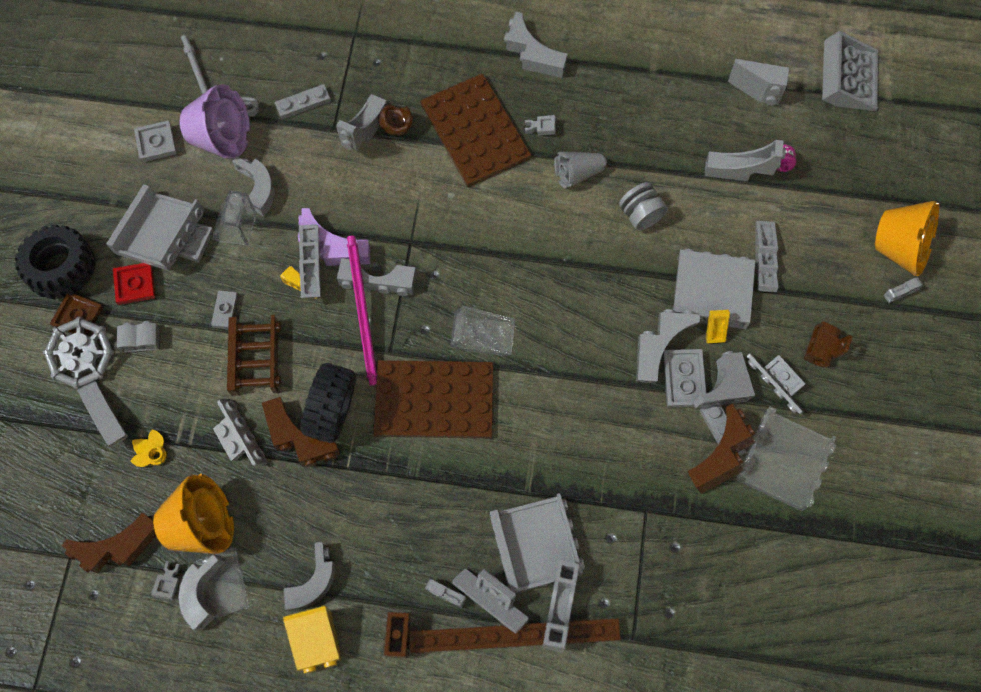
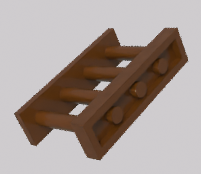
(236, 346)

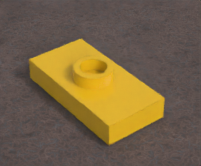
(717, 326)

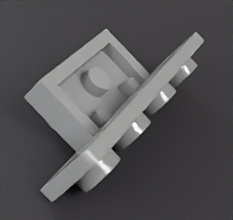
(782, 377)
(236, 436)
(492, 596)

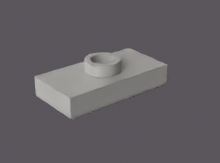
(224, 309)

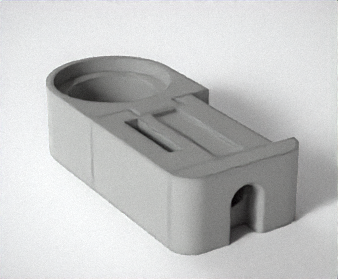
(903, 290)
(445, 593)

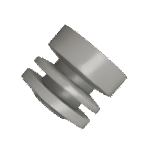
(643, 206)

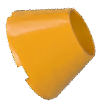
(906, 235)
(195, 518)

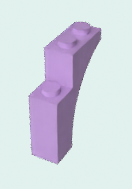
(334, 247)

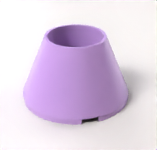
(217, 122)

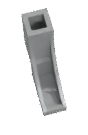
(534, 55)
(363, 125)
(743, 164)
(652, 346)

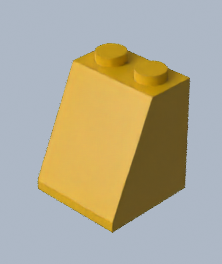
(313, 639)

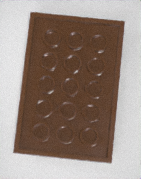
(475, 130)
(434, 399)

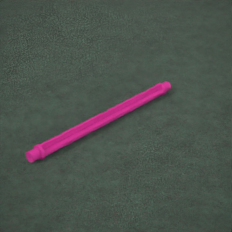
(362, 310)

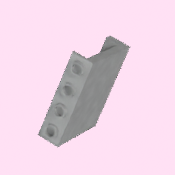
(155, 228)
(714, 283)
(533, 542)

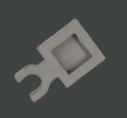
(544, 125)
(166, 584)

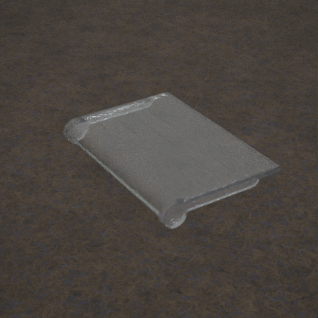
(226, 588)

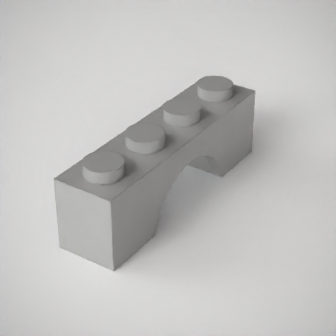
(399, 280)
(560, 606)

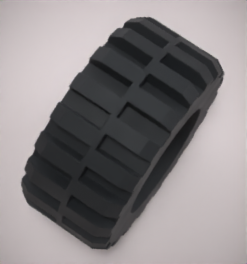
(41, 248)
(328, 402)

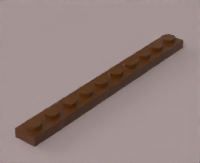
(503, 637)

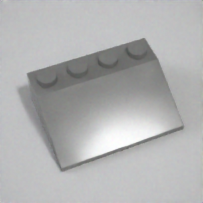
(850, 73)

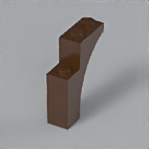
(286, 434)
(724, 460)
(121, 548)

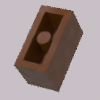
(397, 635)

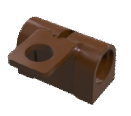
(826, 345)

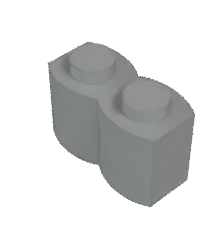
(138, 337)

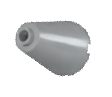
(577, 166)

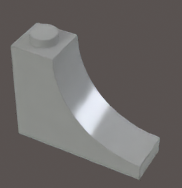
(732, 383)

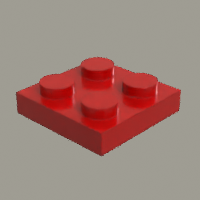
(134, 283)

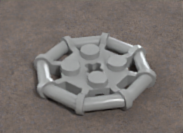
(68, 348)

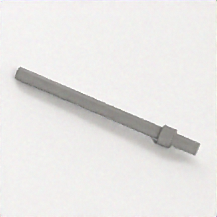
(190, 53)

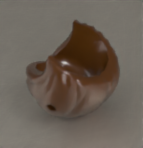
(402, 117)

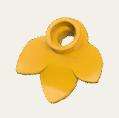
(147, 449)

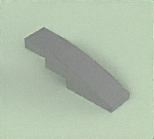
(766, 256)
(309, 261)
(102, 413)

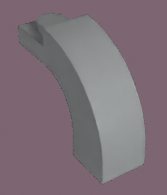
(263, 191)
(316, 588)
(192, 589)

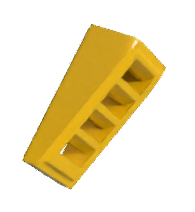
(291, 278)

